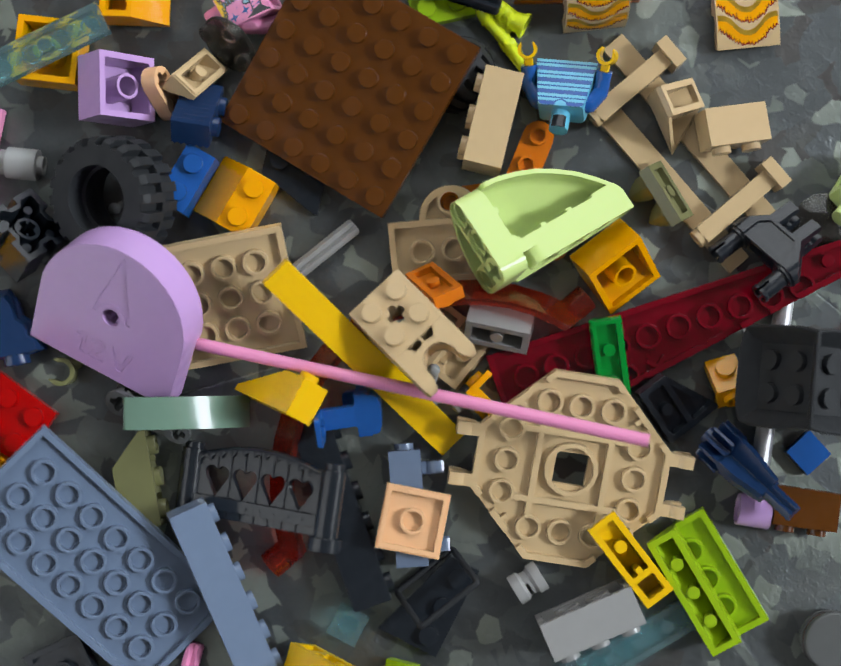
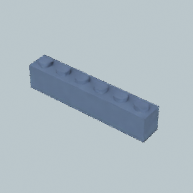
(221, 584)

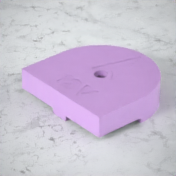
(121, 309)

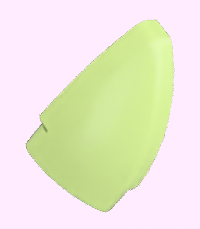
(530, 220)

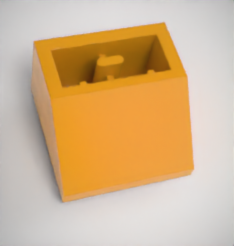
(136, 12)

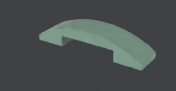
(186, 412)

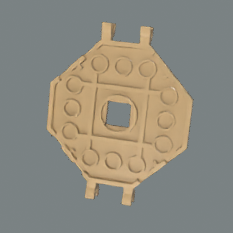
(518, 461)

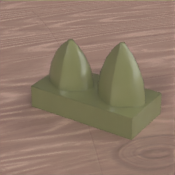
(658, 185)

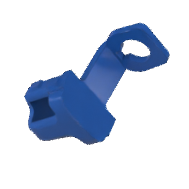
(360, 409)

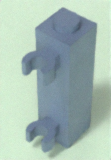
(407, 470)

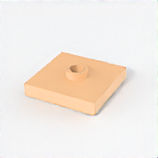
(412, 520)

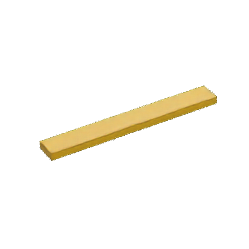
(358, 352)

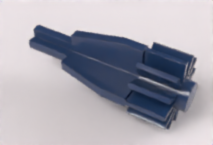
(737, 461)

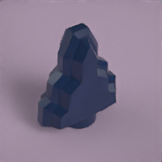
(15, 331)

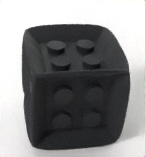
(790, 378)

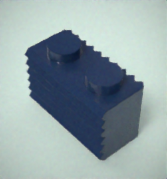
(199, 119)

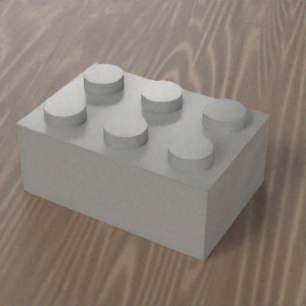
(590, 620)

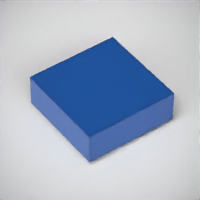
(807, 452)

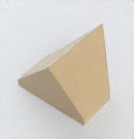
(675, 109)

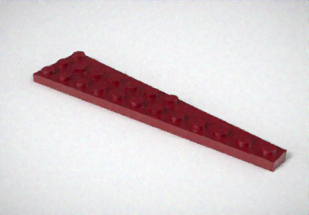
(666, 328)

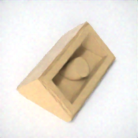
(195, 75)

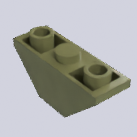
(140, 478)

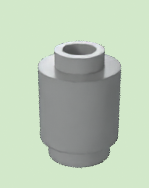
(22, 163)

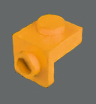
(723, 376)
(474, 383)

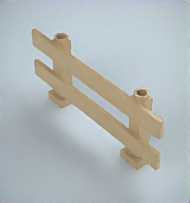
(745, 195)

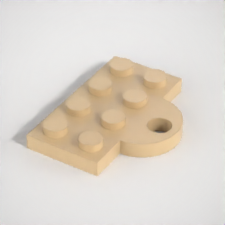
(429, 238)

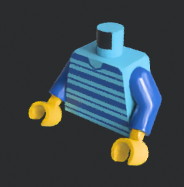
(564, 88)

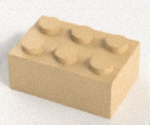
(490, 120)

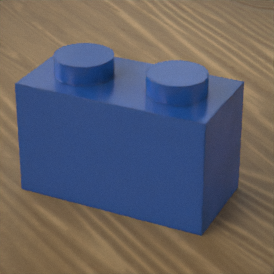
(191, 177)

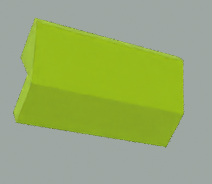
(707, 581)

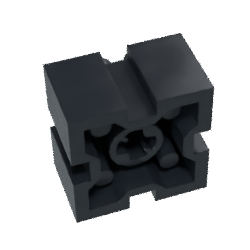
(27, 235)

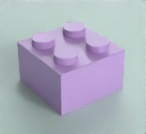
(112, 89)

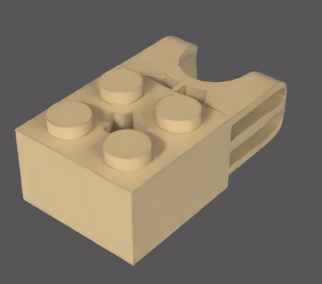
(414, 338)

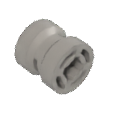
(527, 582)

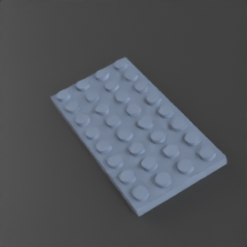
(95, 557)

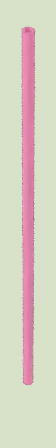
(410, 389)

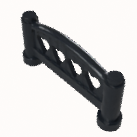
(317, 517)

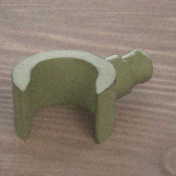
(73, 365)

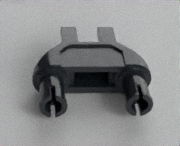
(773, 244)

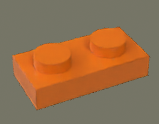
(436, 285)

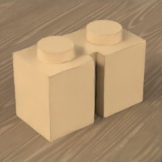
(732, 127)

